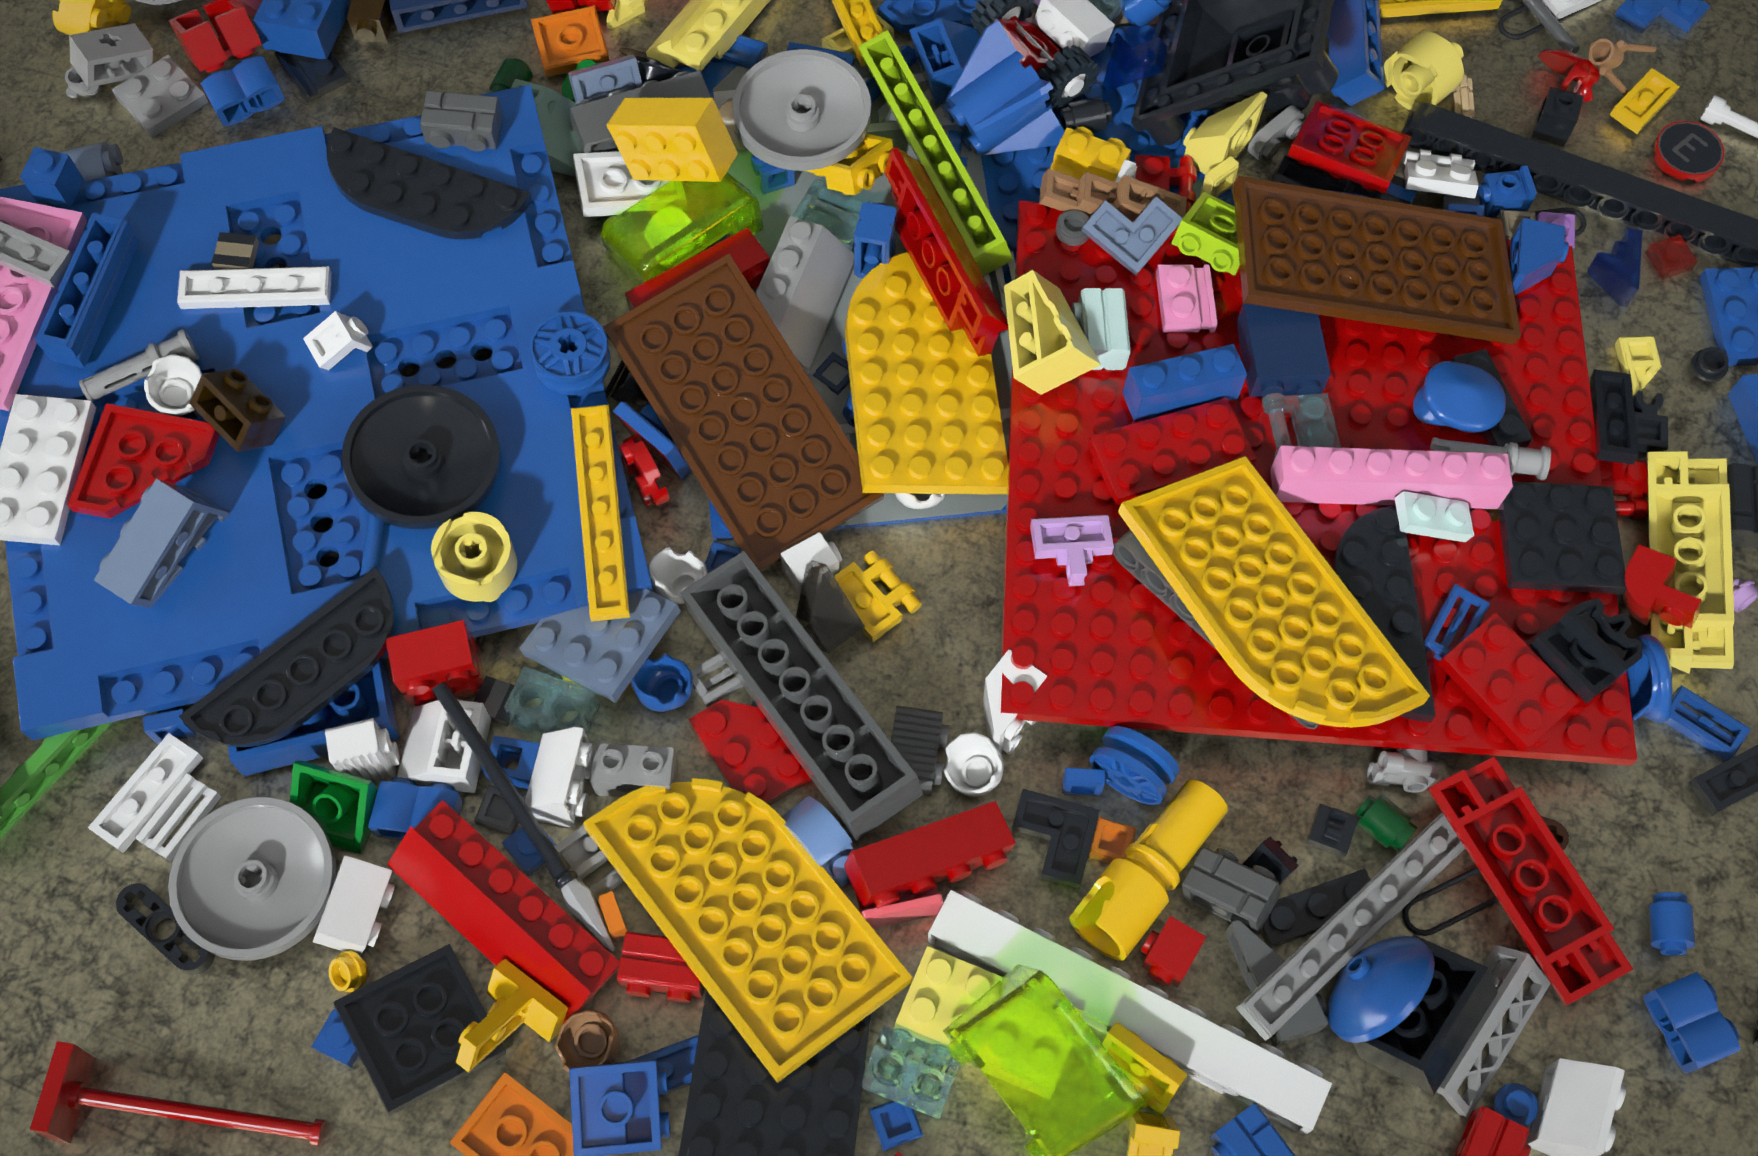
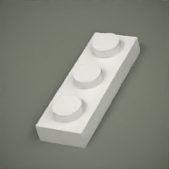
(145, 792)

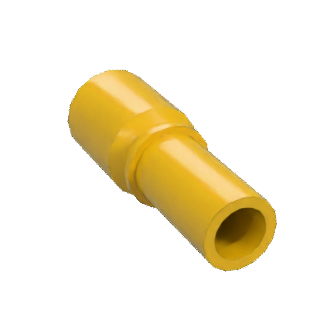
(1135, 887)

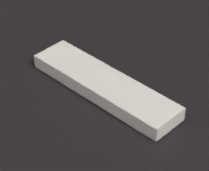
(254, 287)

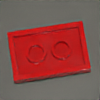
(1509, 682)

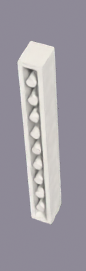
(1199, 1047)

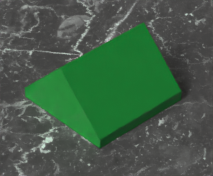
(336, 802)

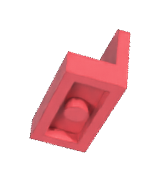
(906, 909)

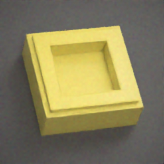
(1221, 177)

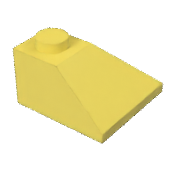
(1224, 133)

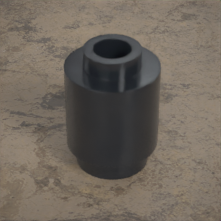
(1087, 113)

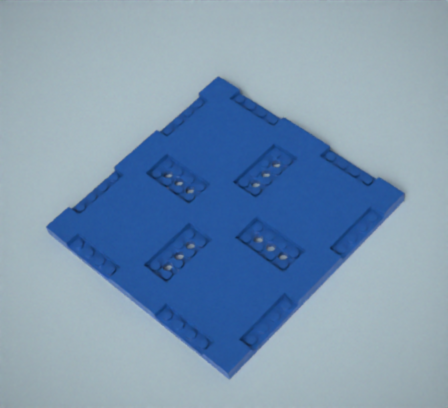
(260, 574)

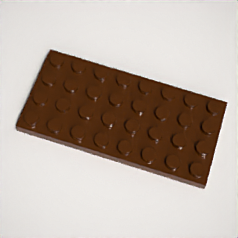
(1374, 261)
(742, 412)

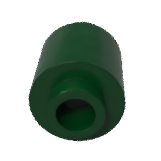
(508, 72)
(1385, 822)

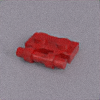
(1157, 172)
(1630, 482)

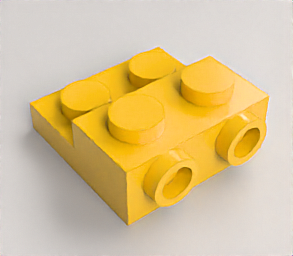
(1083, 153)
(859, 168)

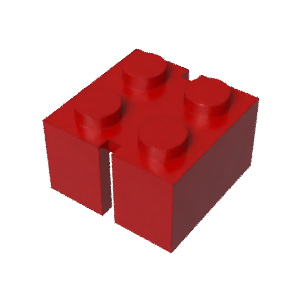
(201, 44)
(432, 657)

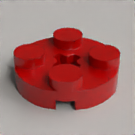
(640, 462)

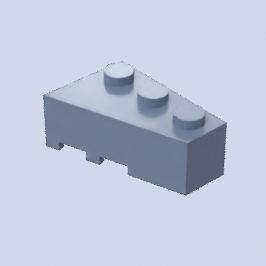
(156, 541)

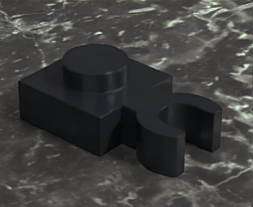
(1650, 427)

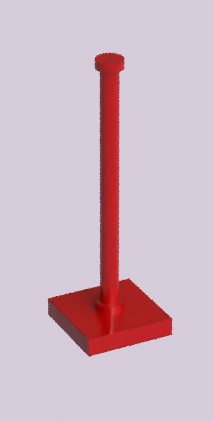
(67, 1090)

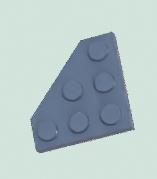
(605, 652)

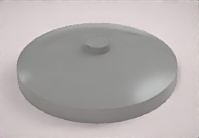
(801, 109)
(252, 878)

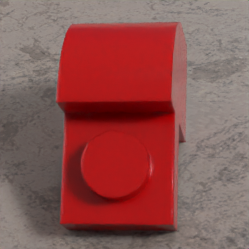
(1649, 590)

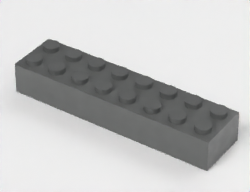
(802, 695)

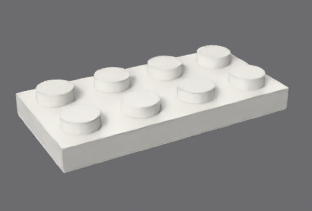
(41, 465)

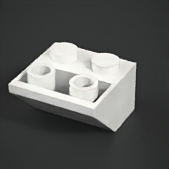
(1005, 727)
(437, 749)
(561, 777)
(1577, 1109)

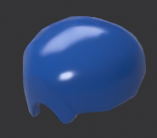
(663, 683)

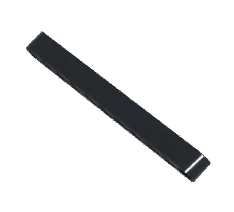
(1588, 184)

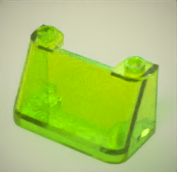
(678, 224)
(1043, 1063)

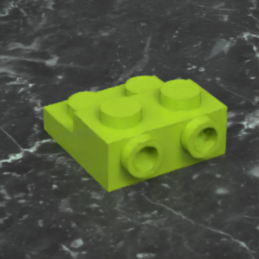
(1210, 233)

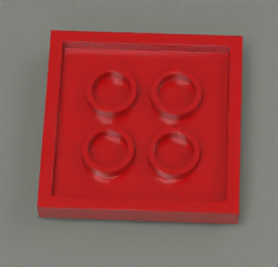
(1349, 147)

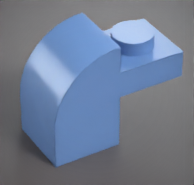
(821, 837)

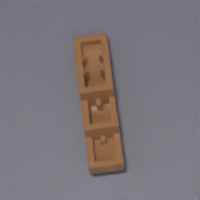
(1091, 191)

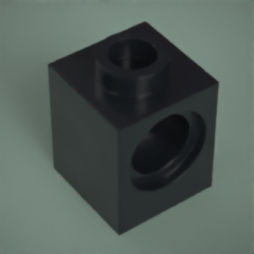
(1557, 116)

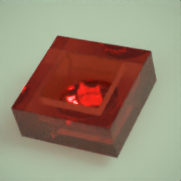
(1671, 257)

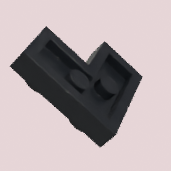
(1067, 827)

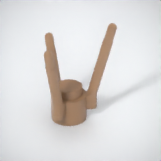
(1610, 55)

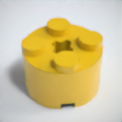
(90, 15)

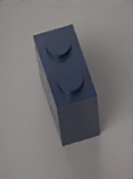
(1282, 351)

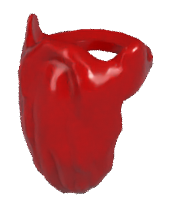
(1574, 69)

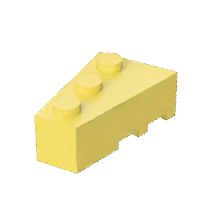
(1044, 335)

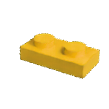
(1644, 100)

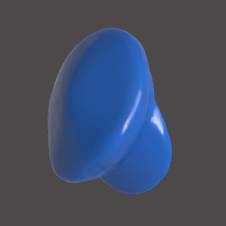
(1460, 398)
(1651, 682)

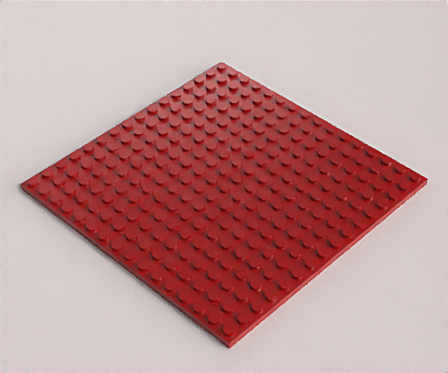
(1134, 663)

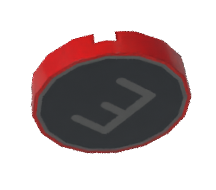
(1688, 151)

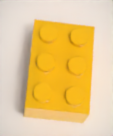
(672, 139)

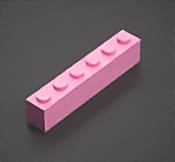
(1382, 474)

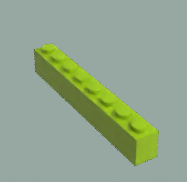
(935, 152)

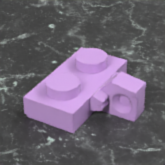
(1072, 542)

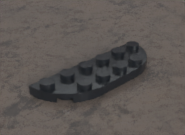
(420, 189)
(1378, 573)
(300, 670)

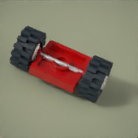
(1067, 71)

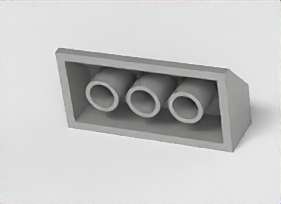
(805, 285)

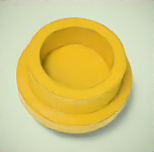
(348, 971)

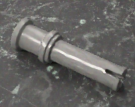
(136, 367)
(1520, 459)

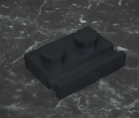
(313, 75)

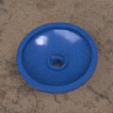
(1379, 988)

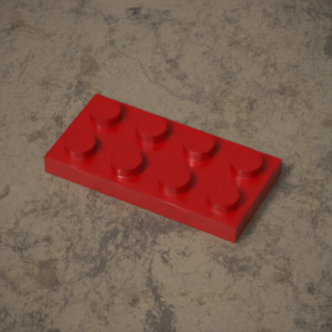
(1168, 449)

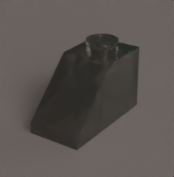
(825, 609)

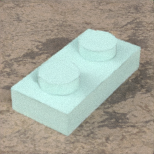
(1434, 516)

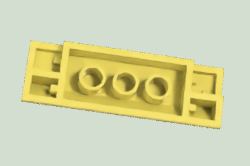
(704, 31)
(1693, 524)

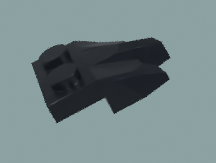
(1589, 648)

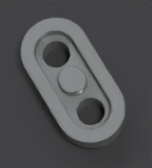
(1276, 132)

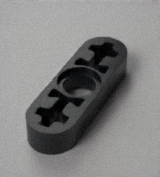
(137, 919)

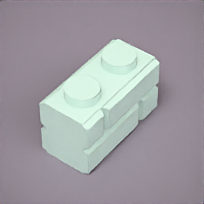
(1105, 325)

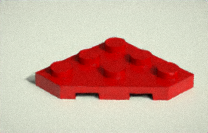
(134, 450)
(748, 751)

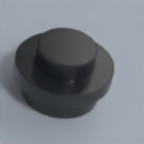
(1710, 364)

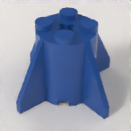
(1001, 101)

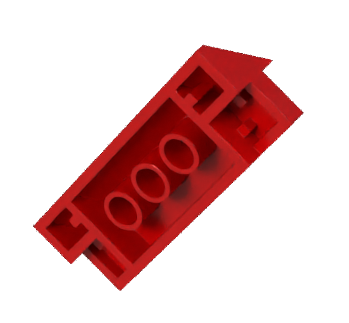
(942, 255)
(1532, 879)
(500, 908)

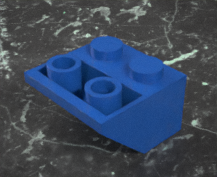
(942, 53)

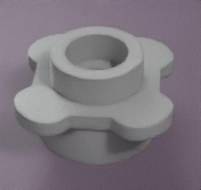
(77, 86)

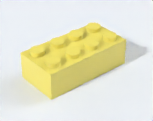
(941, 994)

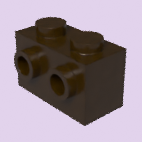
(237, 409)

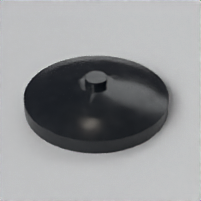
(421, 456)

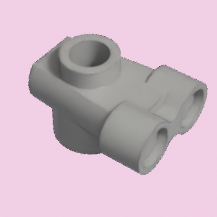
(1404, 768)

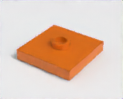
(569, 39)

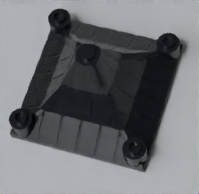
(1231, 52)

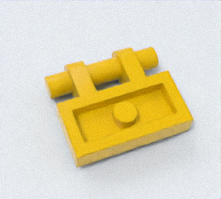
(871, 605)
(1150, 1072)

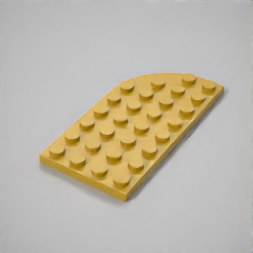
(919, 392)
(1271, 599)
(750, 915)

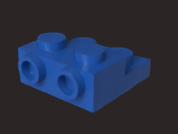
(618, 1108)

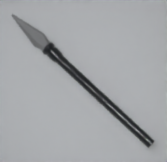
(576, 895)

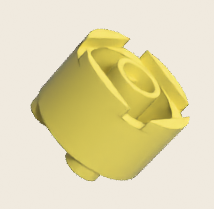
(1424, 69)
(474, 557)

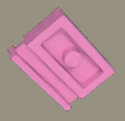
(1186, 298)

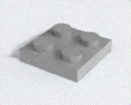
(160, 96)

